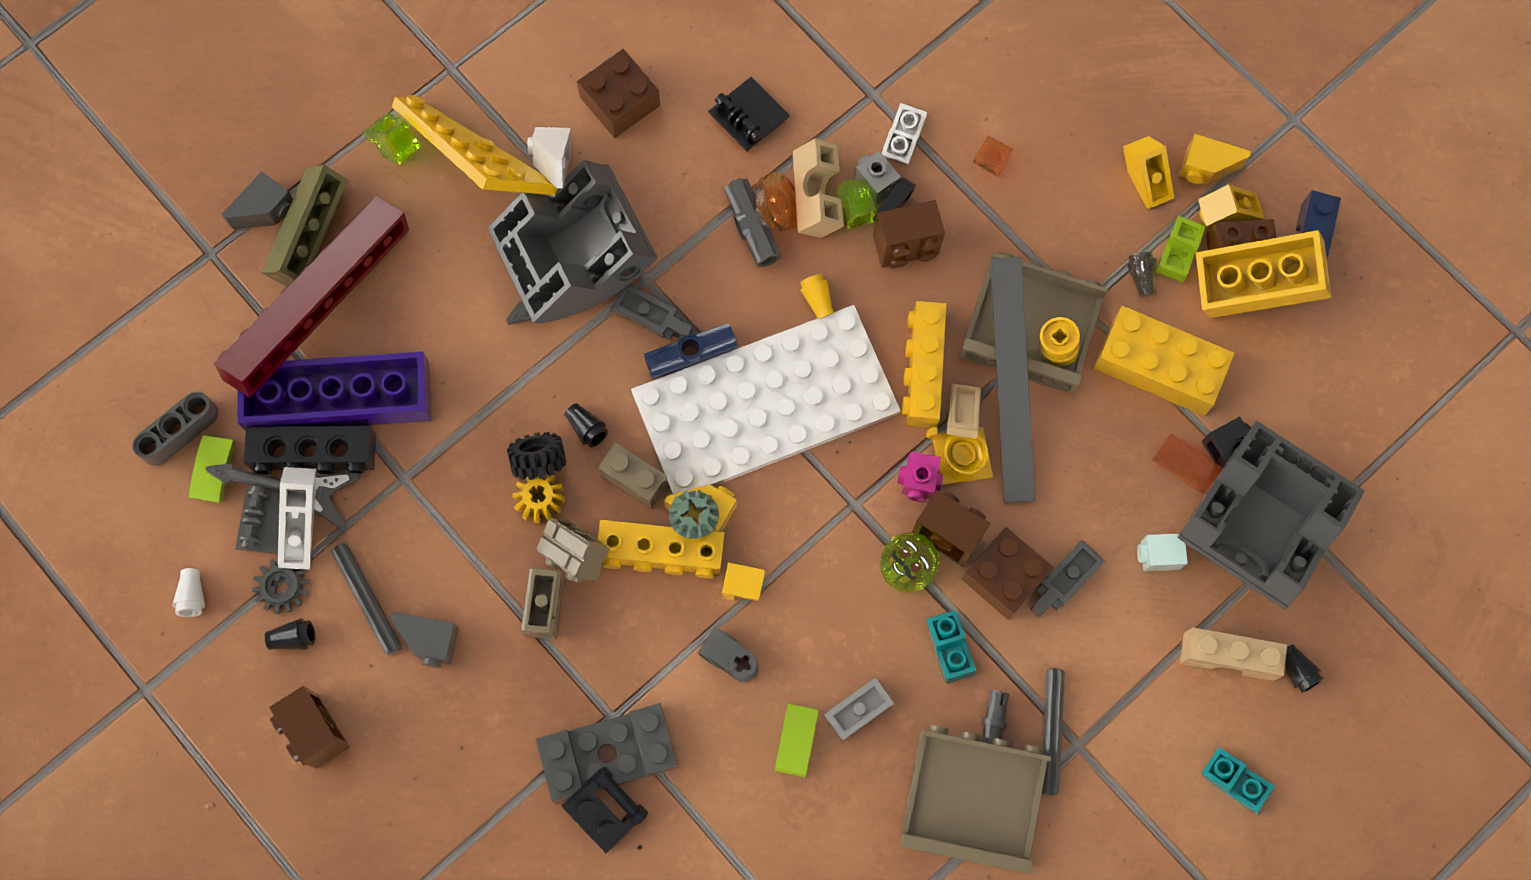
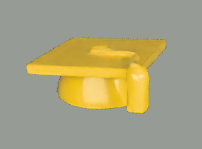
(961, 457)

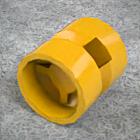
(1059, 342)

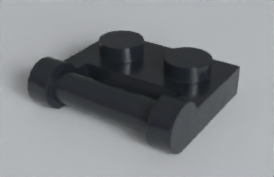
(596, 817)

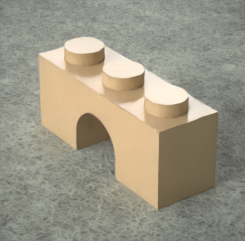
(813, 167)
(1217, 649)

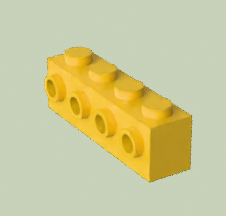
(926, 364)
(660, 548)

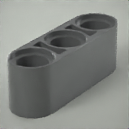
(159, 430)

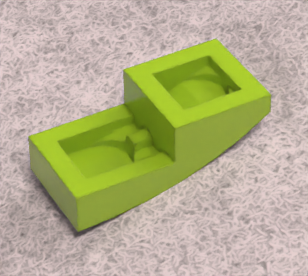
(1180, 249)
(211, 452)
(796, 740)

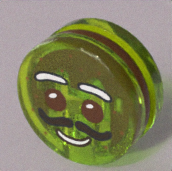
(909, 562)

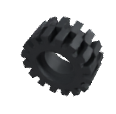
(536, 455)

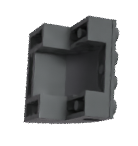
(573, 244)
(1271, 515)

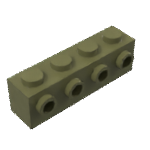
(305, 224)

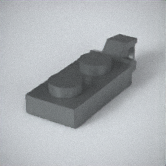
(650, 313)
(1067, 578)

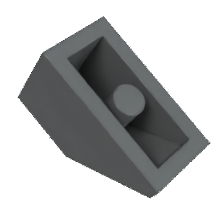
(259, 204)
(427, 638)

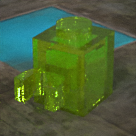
(393, 138)
(856, 203)

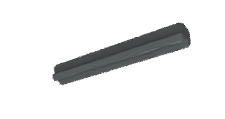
(366, 599)
(1053, 729)

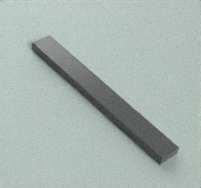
(1012, 379)

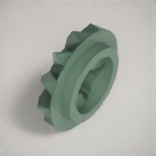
(687, 526)

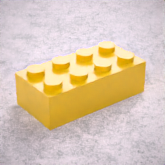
(1263, 274)
(1164, 360)

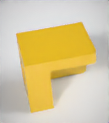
(742, 582)

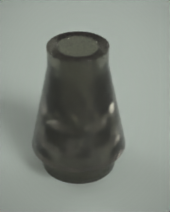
(1143, 271)

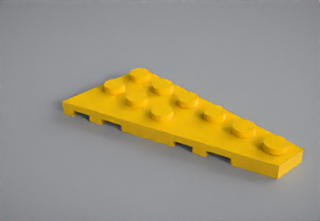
(475, 156)

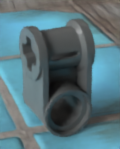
(725, 652)

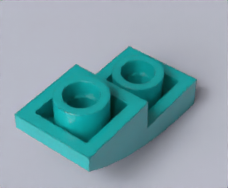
(951, 646)
(1237, 781)

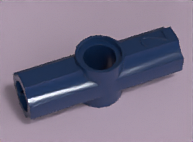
(709, 345)

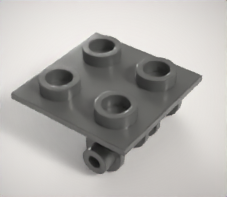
(259, 521)

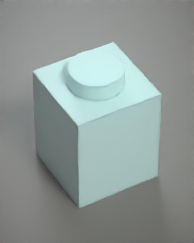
(1162, 553)

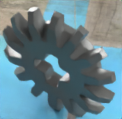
(269, 593)

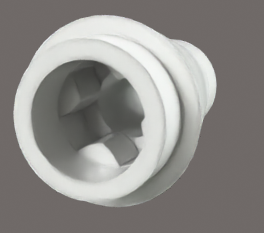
(189, 594)

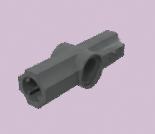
(751, 224)

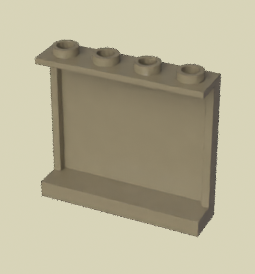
(1045, 297)
(974, 799)

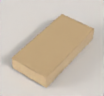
(964, 411)

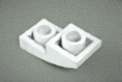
(904, 134)

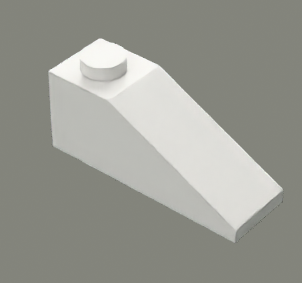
(551, 152)
(296, 517)

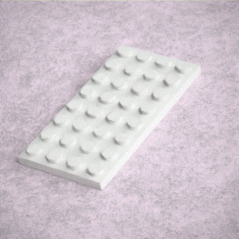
(765, 401)

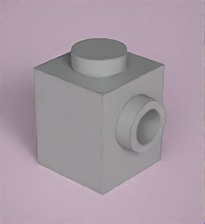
(878, 174)

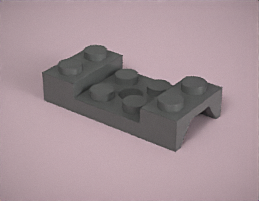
(640, 743)

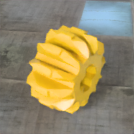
(526, 501)

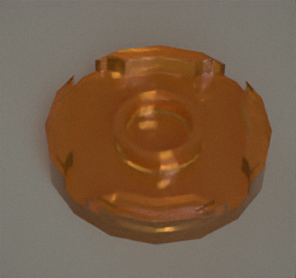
(777, 201)

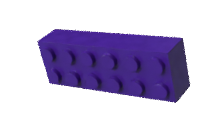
(341, 392)

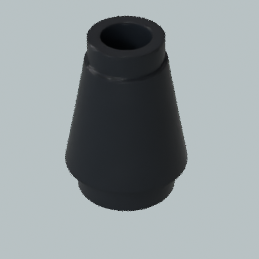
(586, 425)
(292, 636)
(1301, 670)

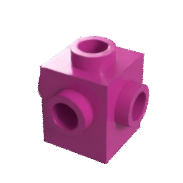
(920, 476)

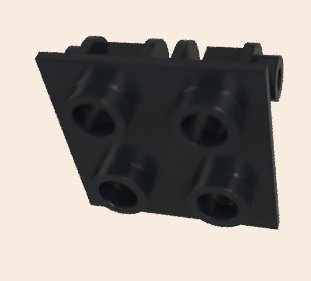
(748, 113)

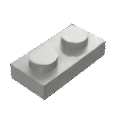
(858, 709)

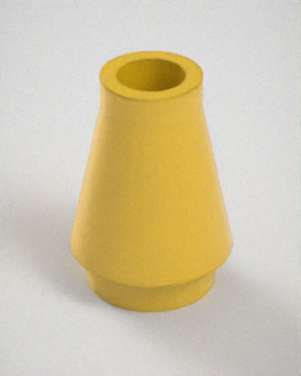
(817, 295)

